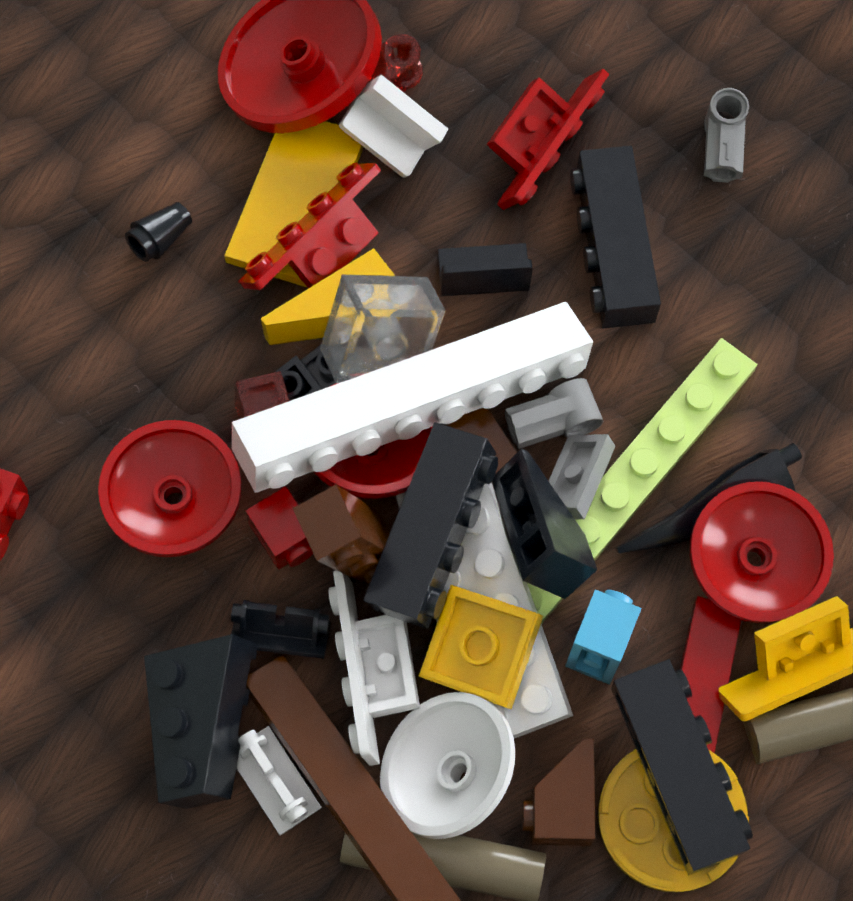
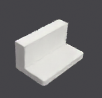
(391, 125)

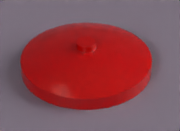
(298, 61)

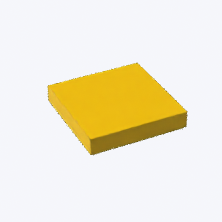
(481, 646)

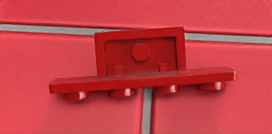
(536, 130)
(323, 238)

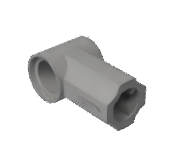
(725, 136)
(566, 410)

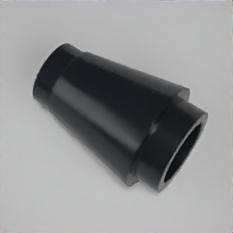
(157, 232)

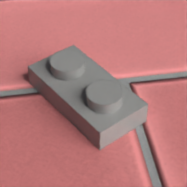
(581, 471)

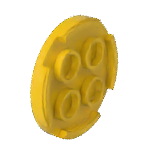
(639, 835)

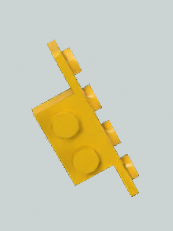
(794, 659)

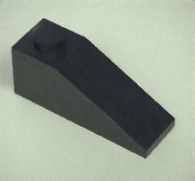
(542, 531)

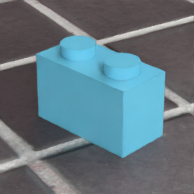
(603, 635)

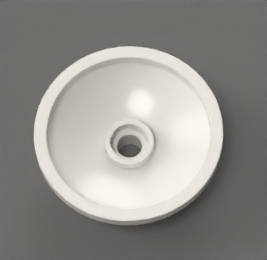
(433, 751)

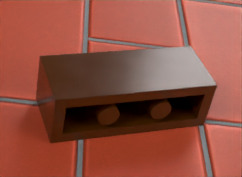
(343, 532)

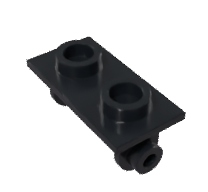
(297, 633)

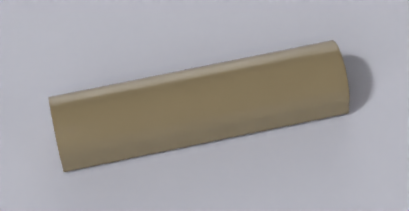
(801, 726)
(476, 865)

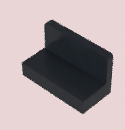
(484, 269)

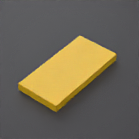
(291, 176)

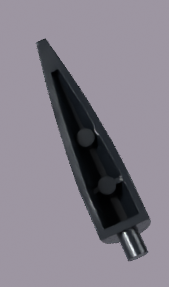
(764, 466)

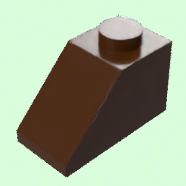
(564, 801)

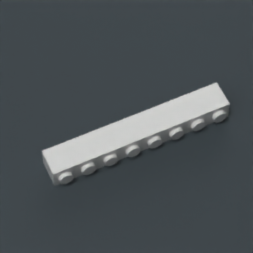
(409, 397)

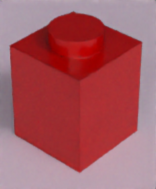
(279, 529)

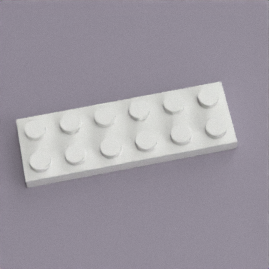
(493, 571)

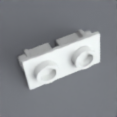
(274, 780)

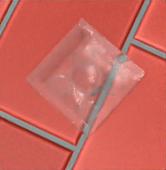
(379, 323)

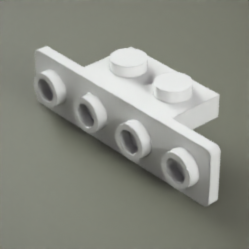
(378, 667)

